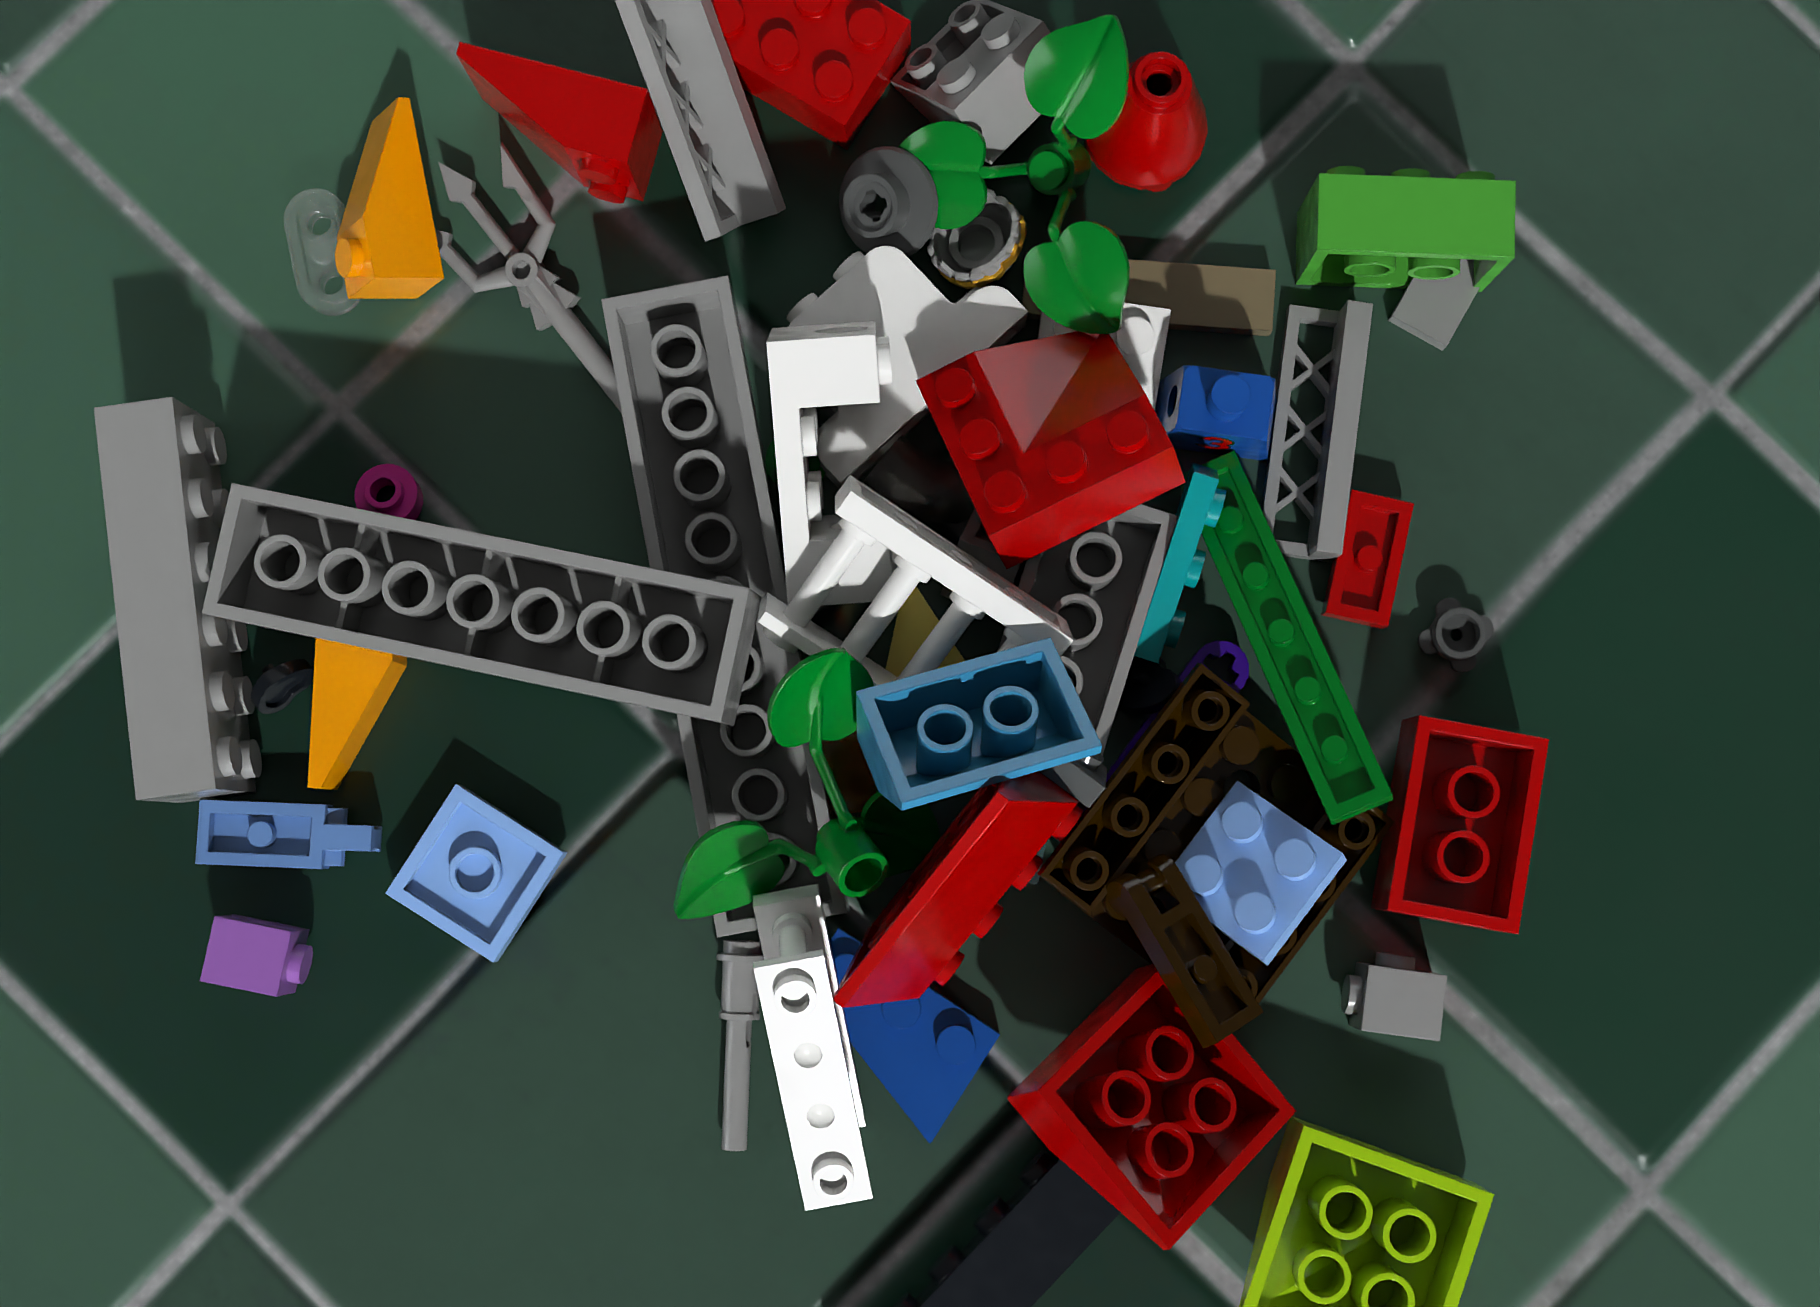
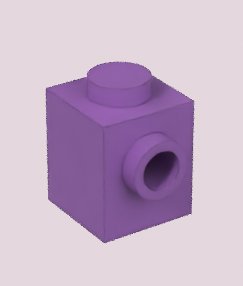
(256, 955)

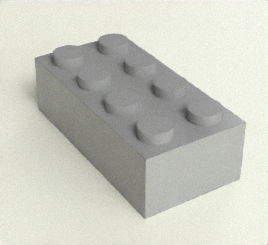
(1104, 592)

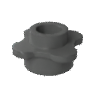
(1473, 631)

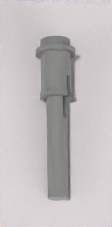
(739, 1008)

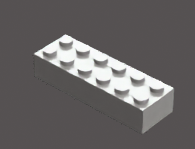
(177, 664)

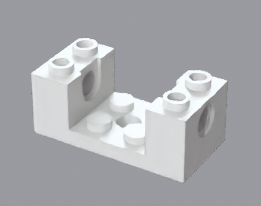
(807, 371)

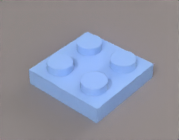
(1257, 871)
(476, 873)

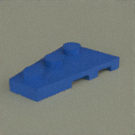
(916, 1047)

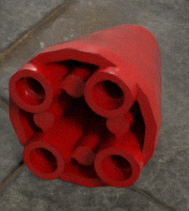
(1158, 128)

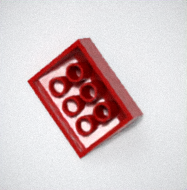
(957, 890)

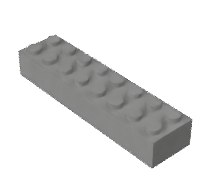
(483, 603)

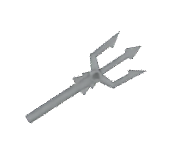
(535, 284)

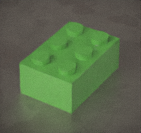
(1403, 228)

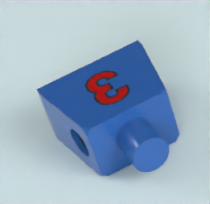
(1218, 411)

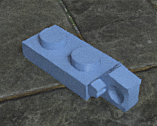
(279, 835)

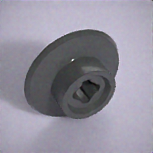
(908, 194)

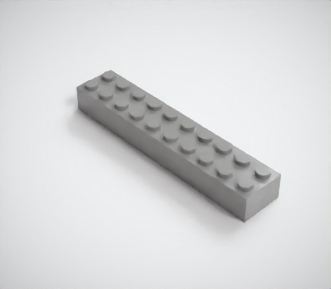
(715, 519)

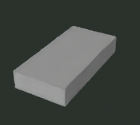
(1436, 306)

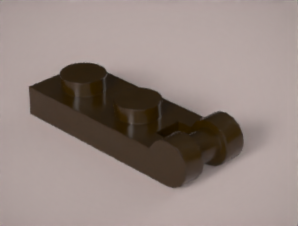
(1185, 949)

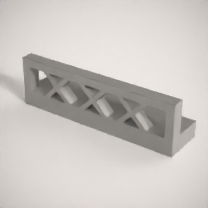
(702, 112)
(1338, 422)

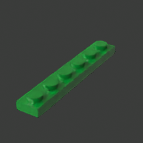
(1291, 651)

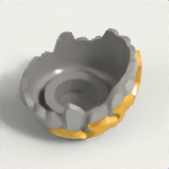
(981, 249)

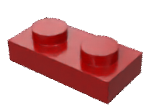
(1368, 571)

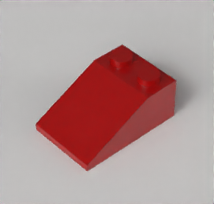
(586, 123)

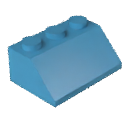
(972, 725)

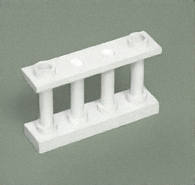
(919, 557)
(811, 1047)

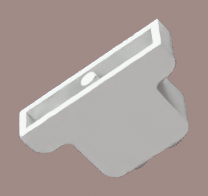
(923, 337)

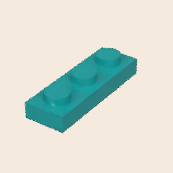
(1183, 563)

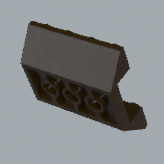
(1170, 791)

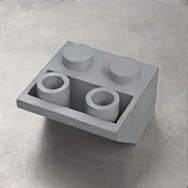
(976, 72)

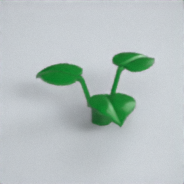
(1083, 83)
(858, 852)

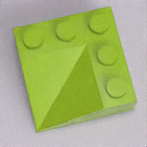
(1361, 1227)

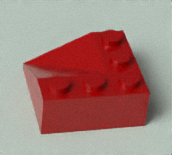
(1050, 438)
(1151, 1110)

